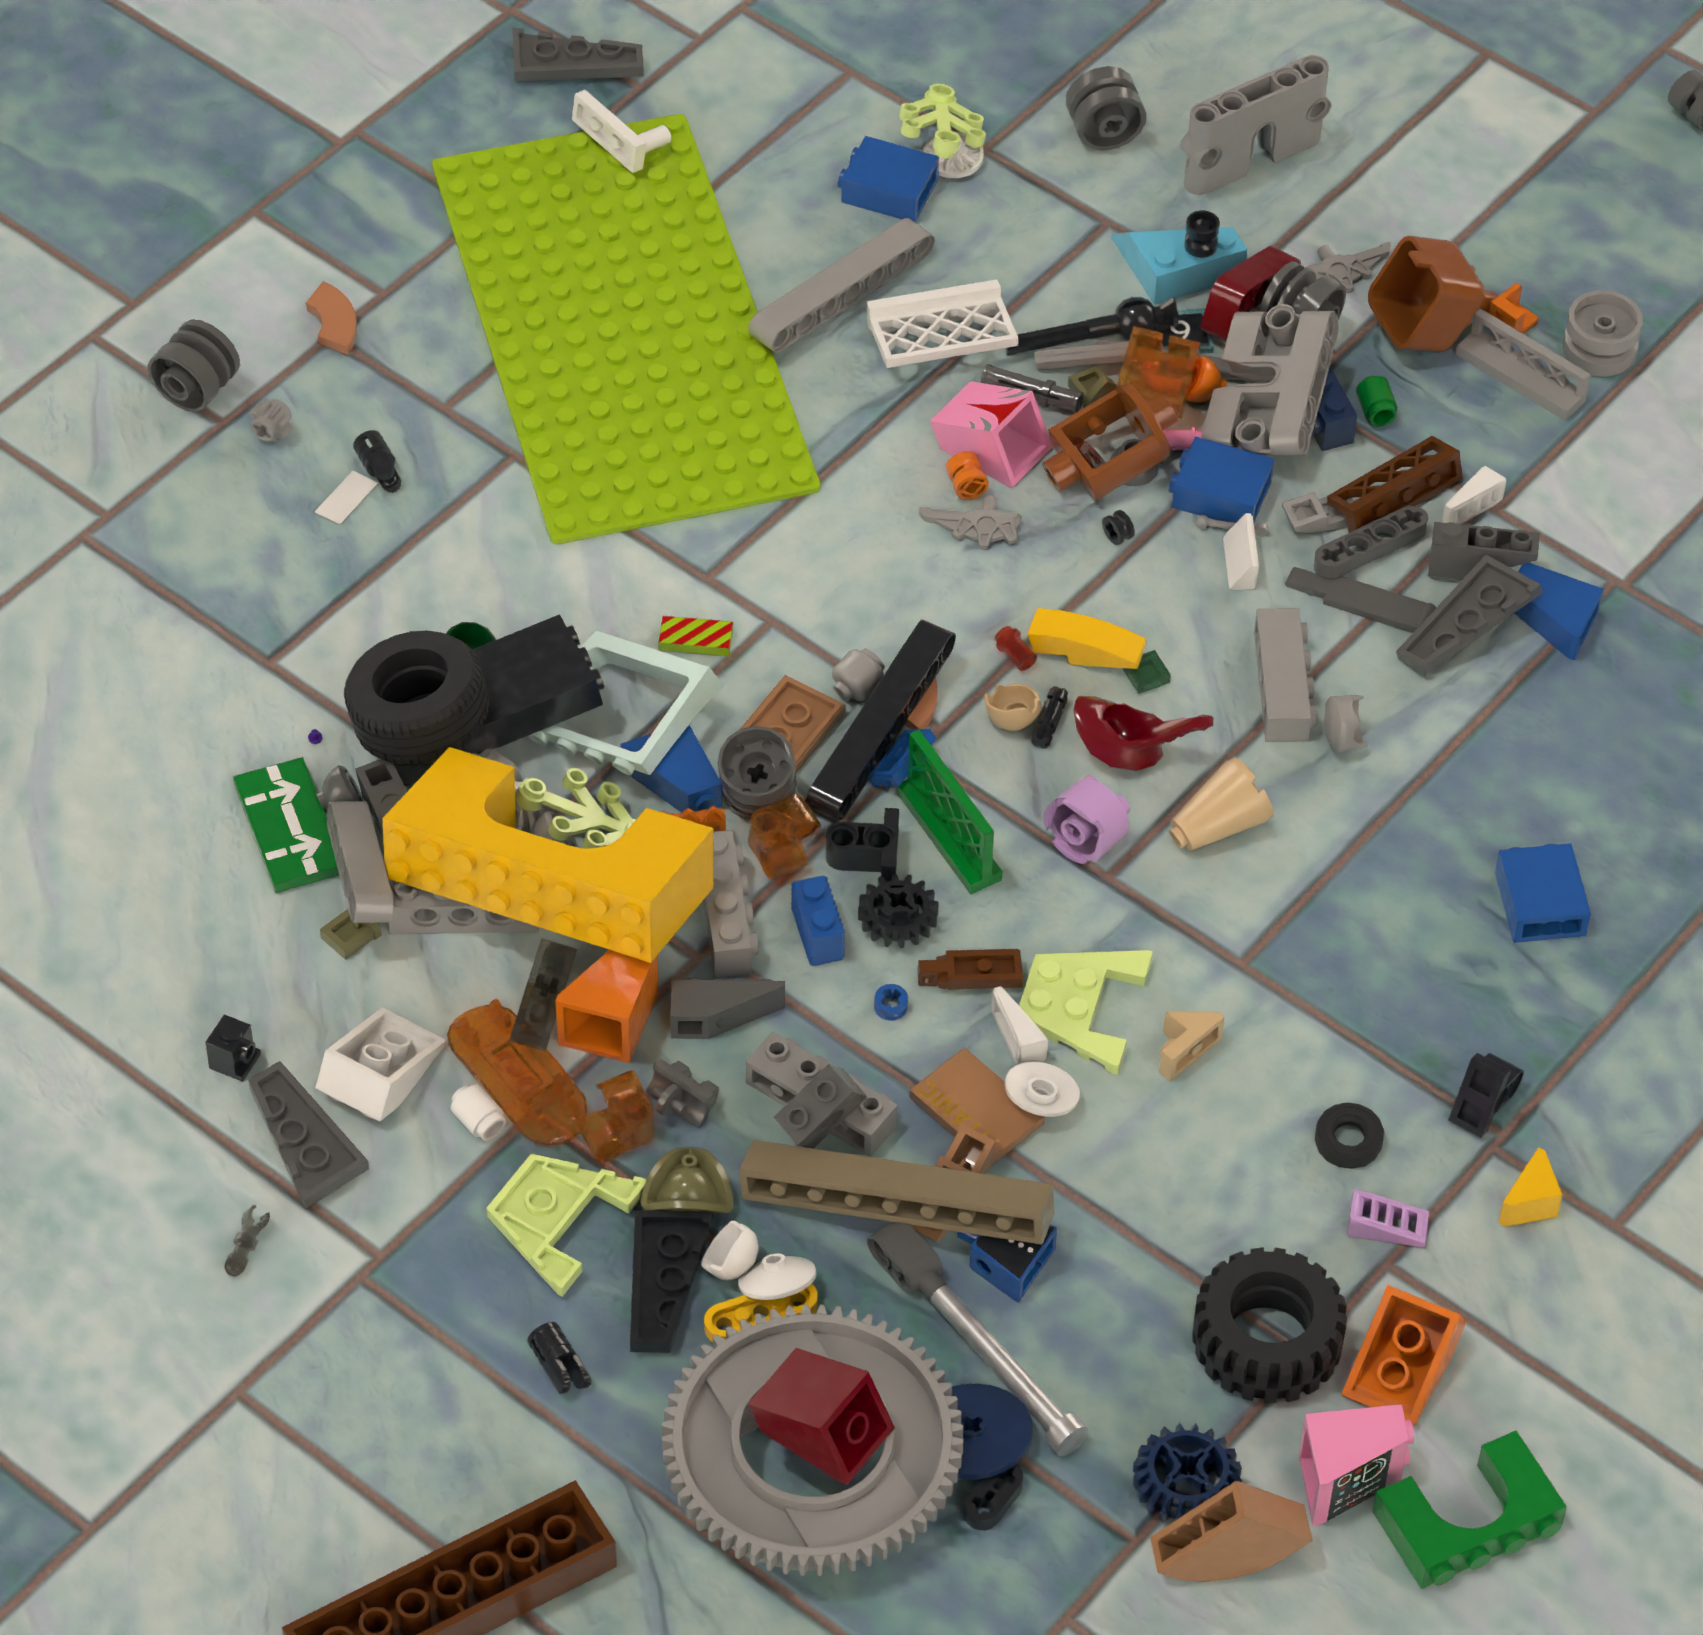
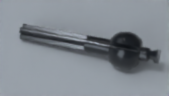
(1129, 313)

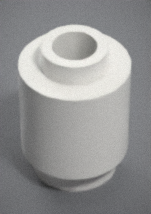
(478, 1112)

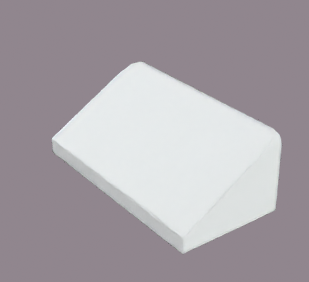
(1241, 555)

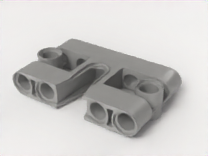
(1278, 108)
(1294, 359)

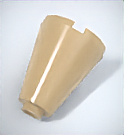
(1221, 808)

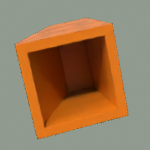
(608, 1006)

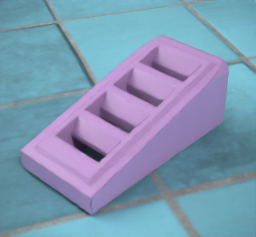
(1376, 1206)

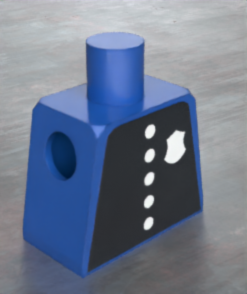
(1009, 1263)

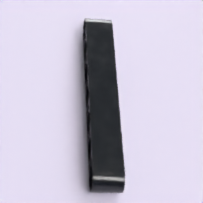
(880, 720)

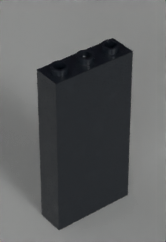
(531, 685)

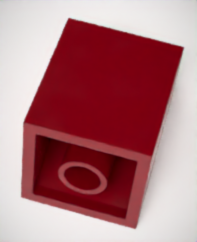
(823, 1413)

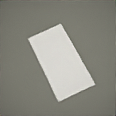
(346, 497)

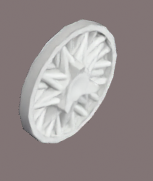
(962, 164)

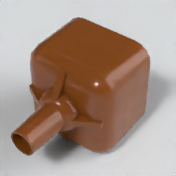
(1427, 294)

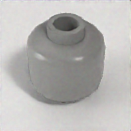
(857, 675)

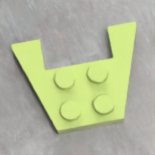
(1065, 995)
(543, 1204)

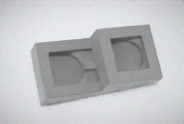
(1313, 515)

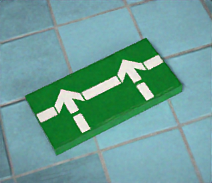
(287, 824)

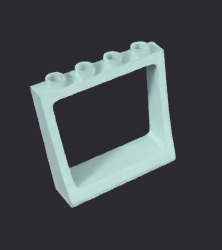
(699, 687)

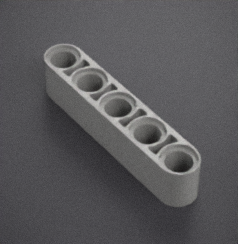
(359, 862)

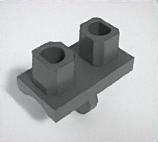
(680, 1093)

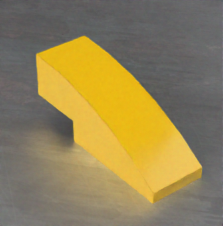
(1085, 640)

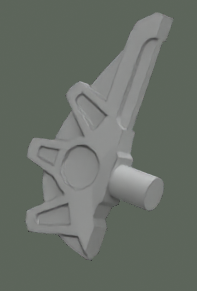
(1348, 268)
(982, 525)

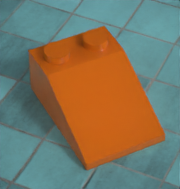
(1404, 1353)

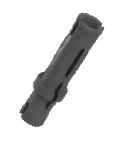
(1046, 392)

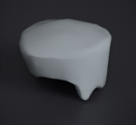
(1343, 723)

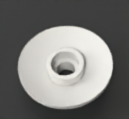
(1042, 1089)
(777, 1277)

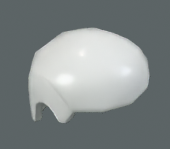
(731, 1252)

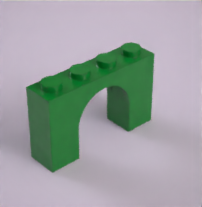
(1439, 1549)

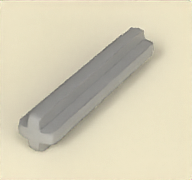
(1081, 355)

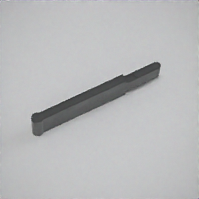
(1362, 599)

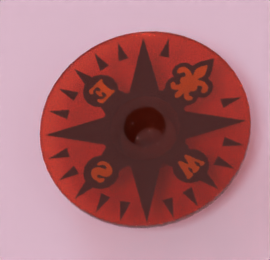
(1089, 453)

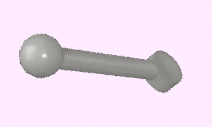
(1202, 521)

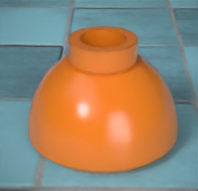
(1205, 379)

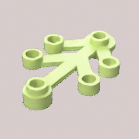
(942, 100)
(533, 795)

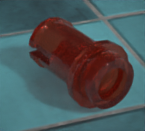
(1010, 642)

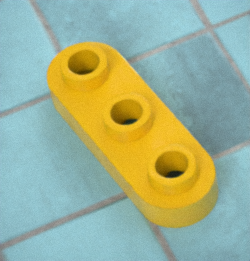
(732, 1311)

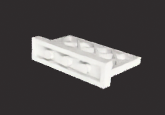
(940, 310)

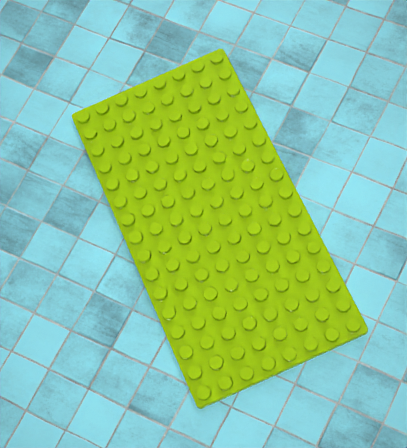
(622, 333)

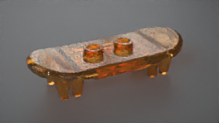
(520, 1079)

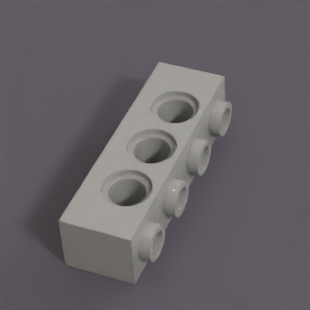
(429, 913)

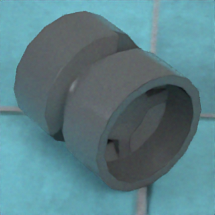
(1687, 97)

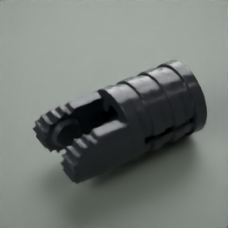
(377, 459)
(558, 1357)

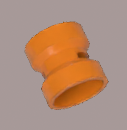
(967, 475)

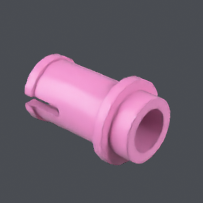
(1181, 438)

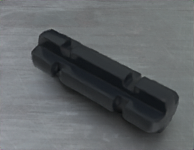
(1049, 717)

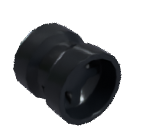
(1201, 234)

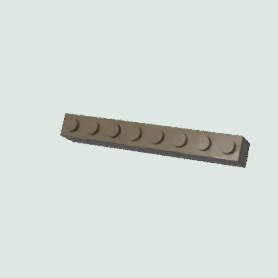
(897, 1191)

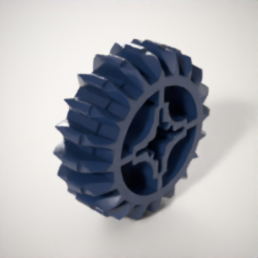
(1186, 1459)

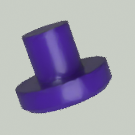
(315, 737)

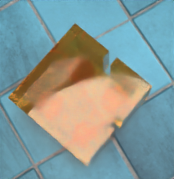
(1157, 371)

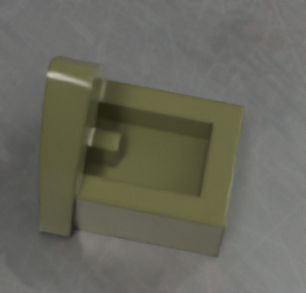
(1092, 383)
(348, 936)

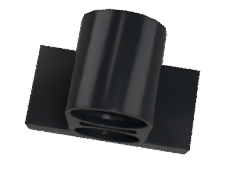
(864, 845)
(1484, 1091)

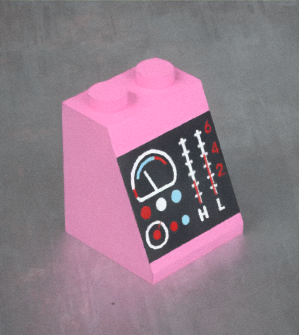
(1352, 1456)

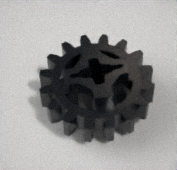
(898, 910)

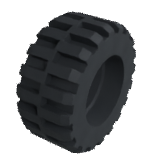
(1278, 1283)

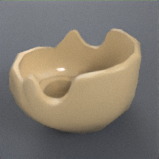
(1013, 706)

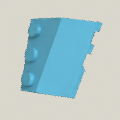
(1168, 269)

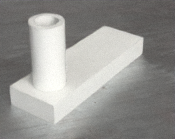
(614, 134)

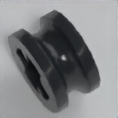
(1118, 527)

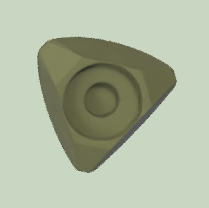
(688, 1182)

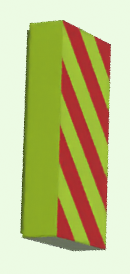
(695, 636)

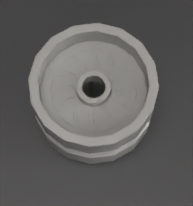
(1603, 333)

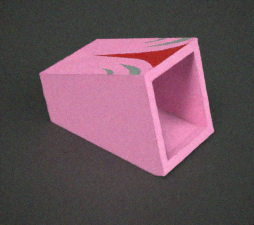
(996, 425)

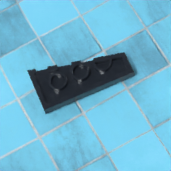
(664, 1268)

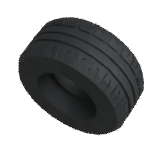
(407, 667)

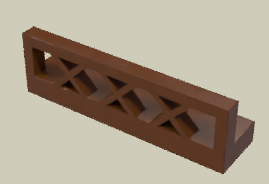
(1402, 488)

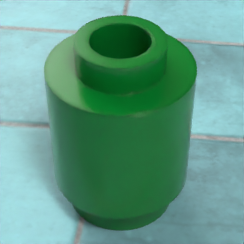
(1377, 400)

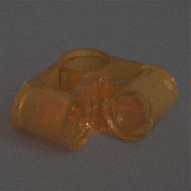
(786, 824)
(611, 1129)

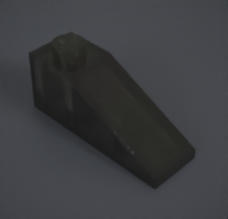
(538, 1005)

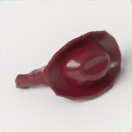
(1126, 735)

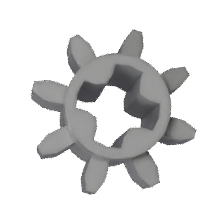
(271, 420)

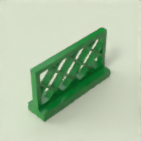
(949, 816)

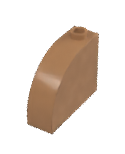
(1231, 1535)

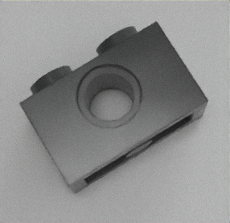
(820, 1106)

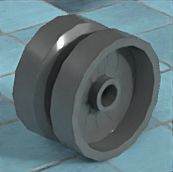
(1105, 108)

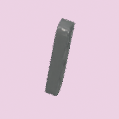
(1338, 559)

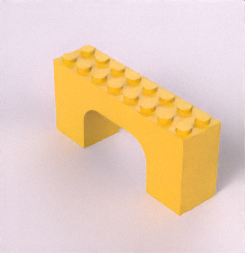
(461, 842)

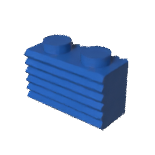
(818, 920)

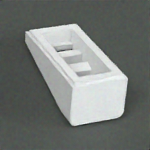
(1476, 496)
(1020, 1033)

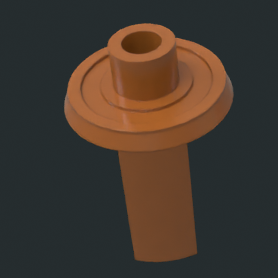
(1147, 421)

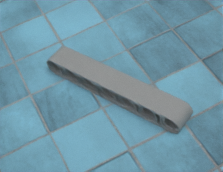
(841, 285)

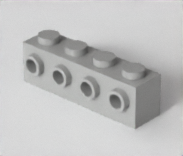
(727, 913)
(784, 1068)

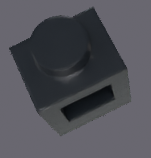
(232, 1048)

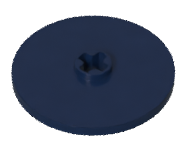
(1002, 1427)

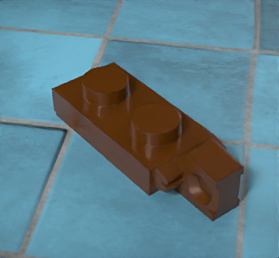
(973, 969)

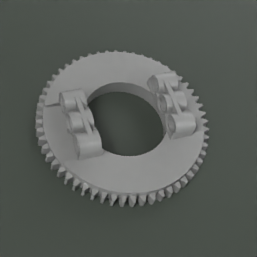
(805, 1532)

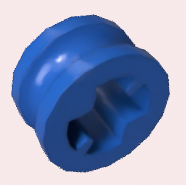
(894, 992)

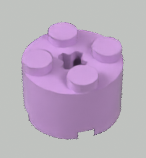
(1087, 820)

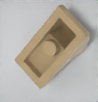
(1189, 1038)

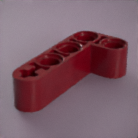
(1241, 289)

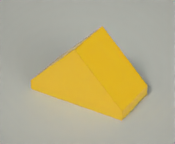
(1534, 1193)

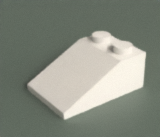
(378, 1063)

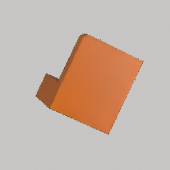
(1508, 310)

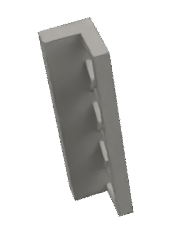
(1524, 370)

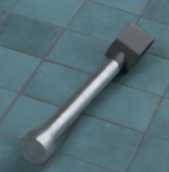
(917, 1266)

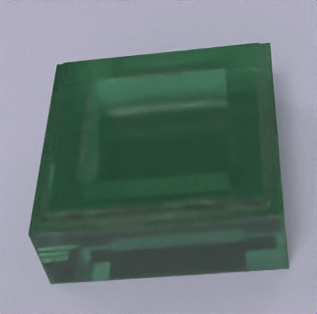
(1150, 673)

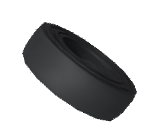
(1351, 1115)

